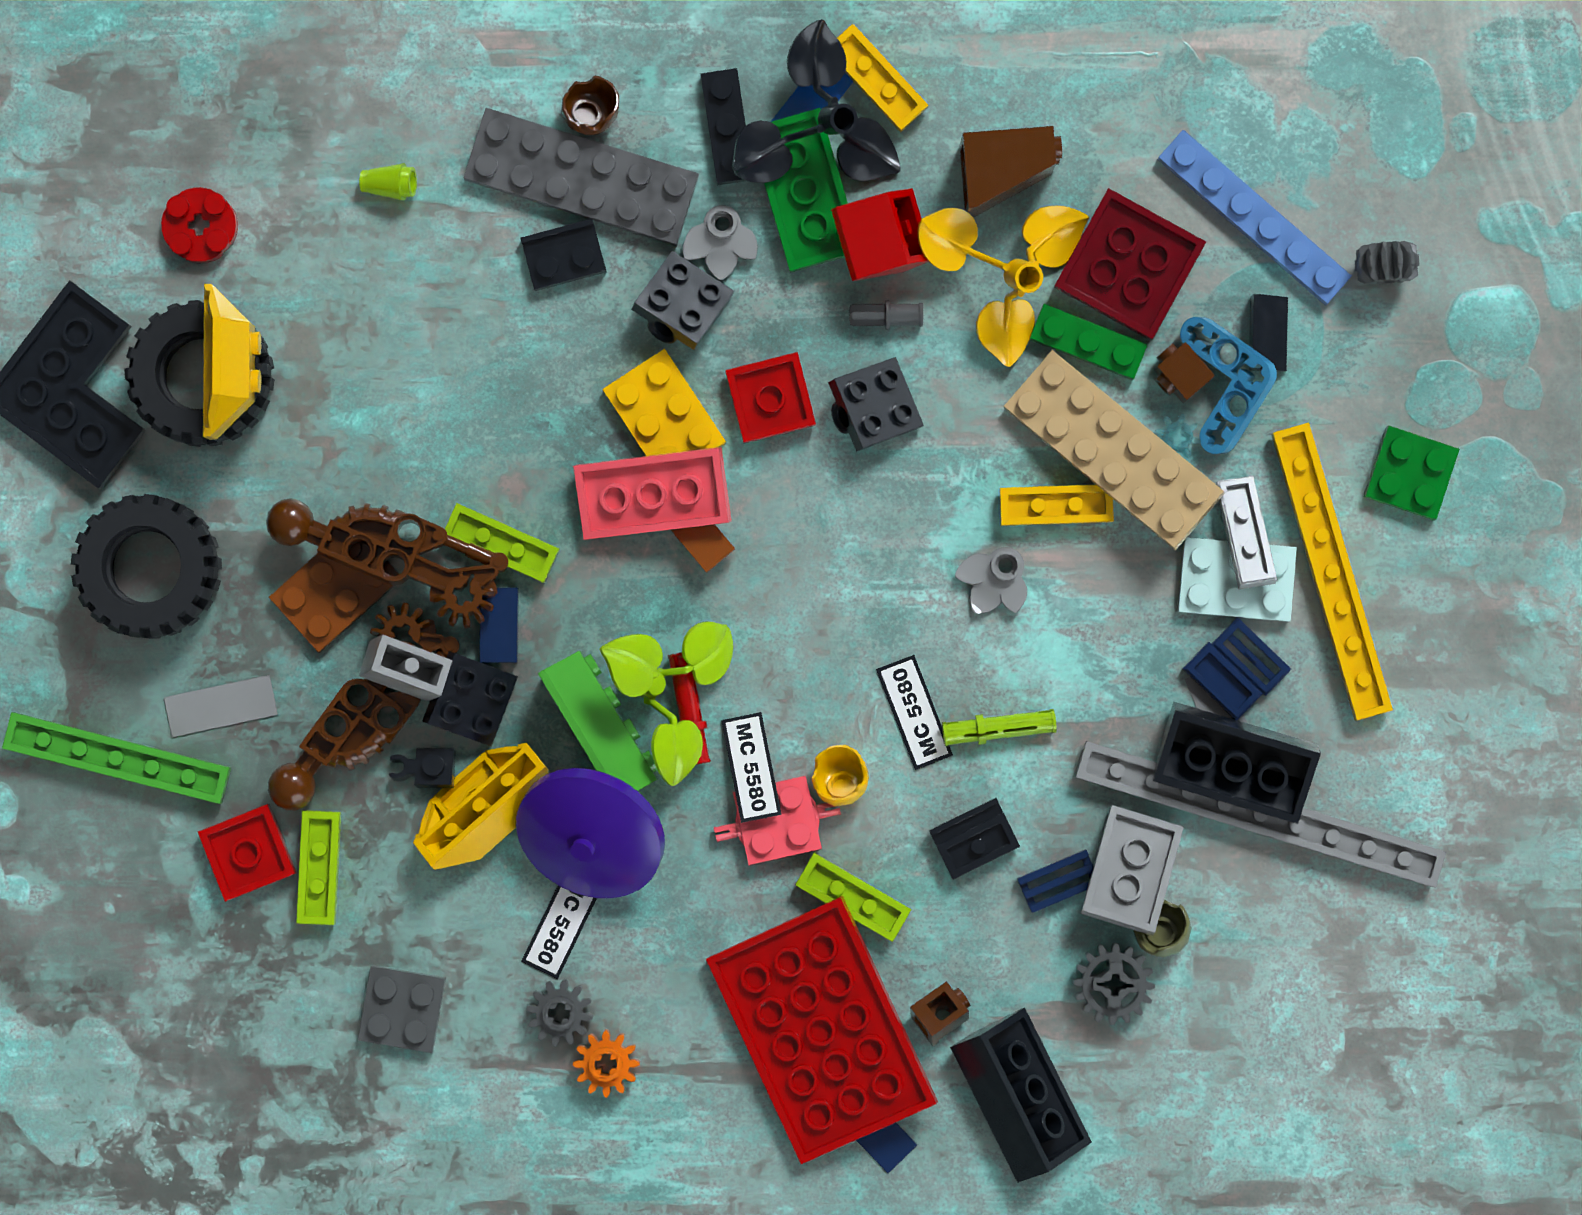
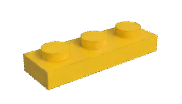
(880, 80)
(1055, 505)

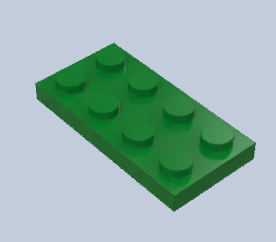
(806, 195)

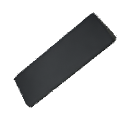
(1269, 329)

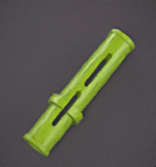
(998, 727)

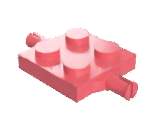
(785, 834)

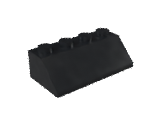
(1236, 762)
(1021, 1095)

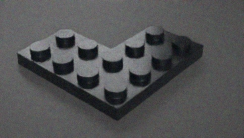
(48, 390)

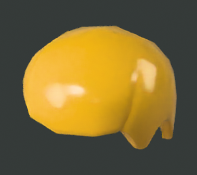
(840, 775)

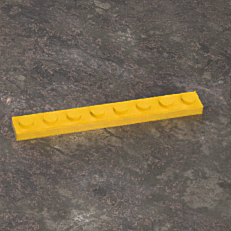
(1331, 571)

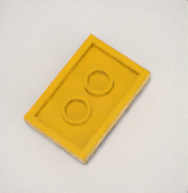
(662, 408)

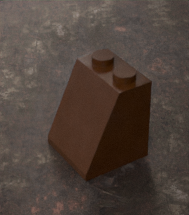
(1005, 163)

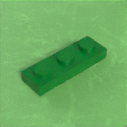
(1088, 342)

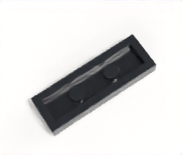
(724, 119)

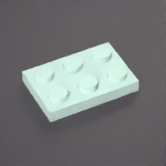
(1211, 586)

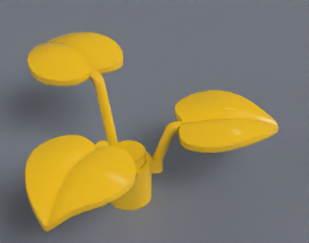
(1052, 237)

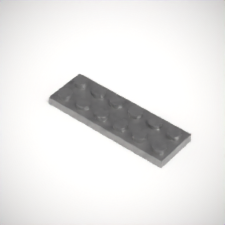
(581, 176)

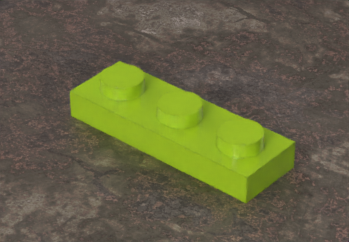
(523, 551)
(318, 867)
(864, 901)

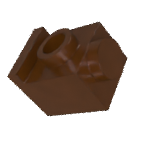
(941, 998)

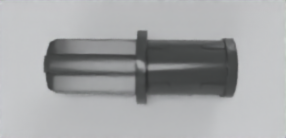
(886, 314)

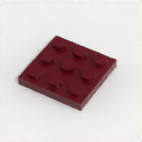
(1130, 264)

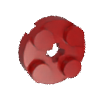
(215, 239)

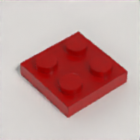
(770, 397)
(247, 852)

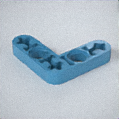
(1241, 383)

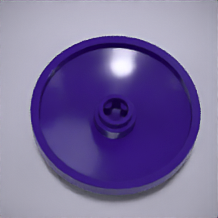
(590, 833)

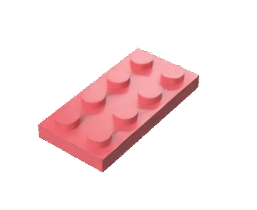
(652, 493)

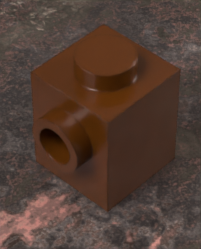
(1181, 372)

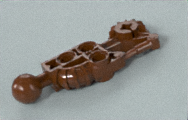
(293, 522)
(293, 783)

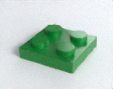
(1411, 472)

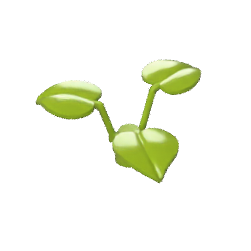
(634, 672)

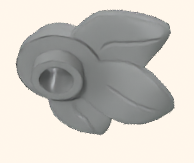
(720, 247)
(991, 585)

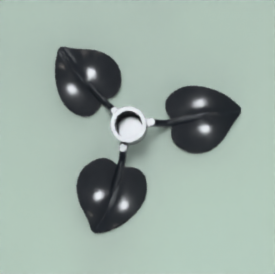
(867, 149)

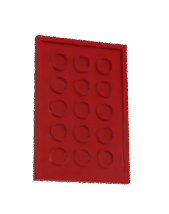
(822, 1030)

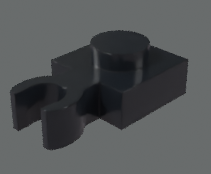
(431, 768)

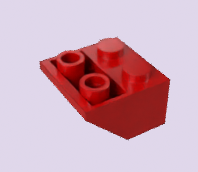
(880, 234)

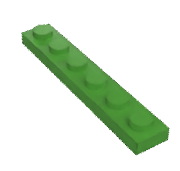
(116, 758)

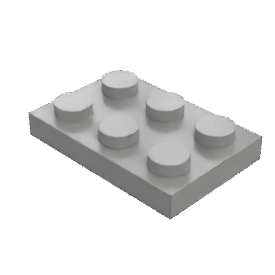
(1132, 870)

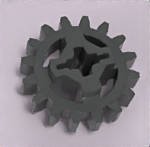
(1113, 966)

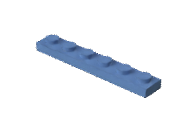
(1254, 217)

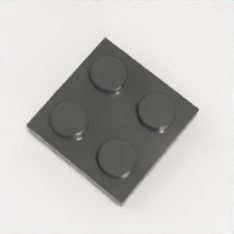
(402, 1009)

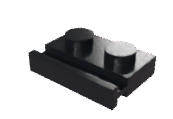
(563, 254)
(974, 838)

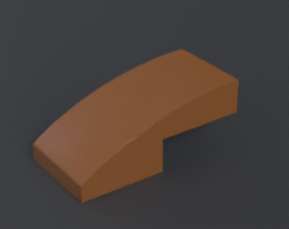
(705, 544)

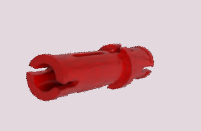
(688, 701)

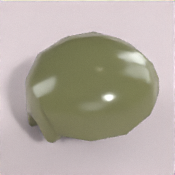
(1170, 934)

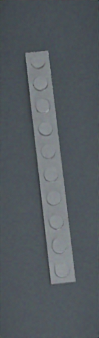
(1312, 832)

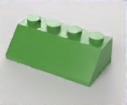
(595, 721)

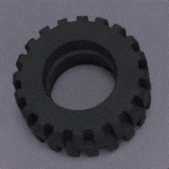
(148, 377)
(96, 561)

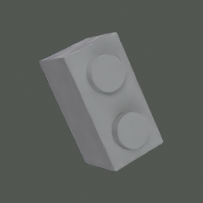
(405, 668)

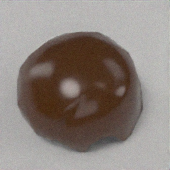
(590, 106)

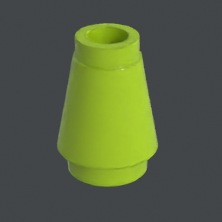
(390, 181)

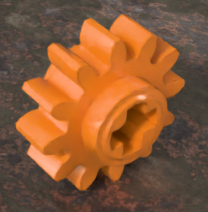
(617, 1072)

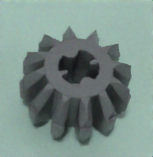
(1387, 262)

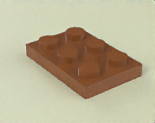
(329, 597)

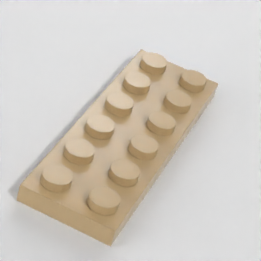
(1114, 450)

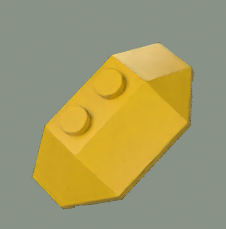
(228, 363)
(480, 809)

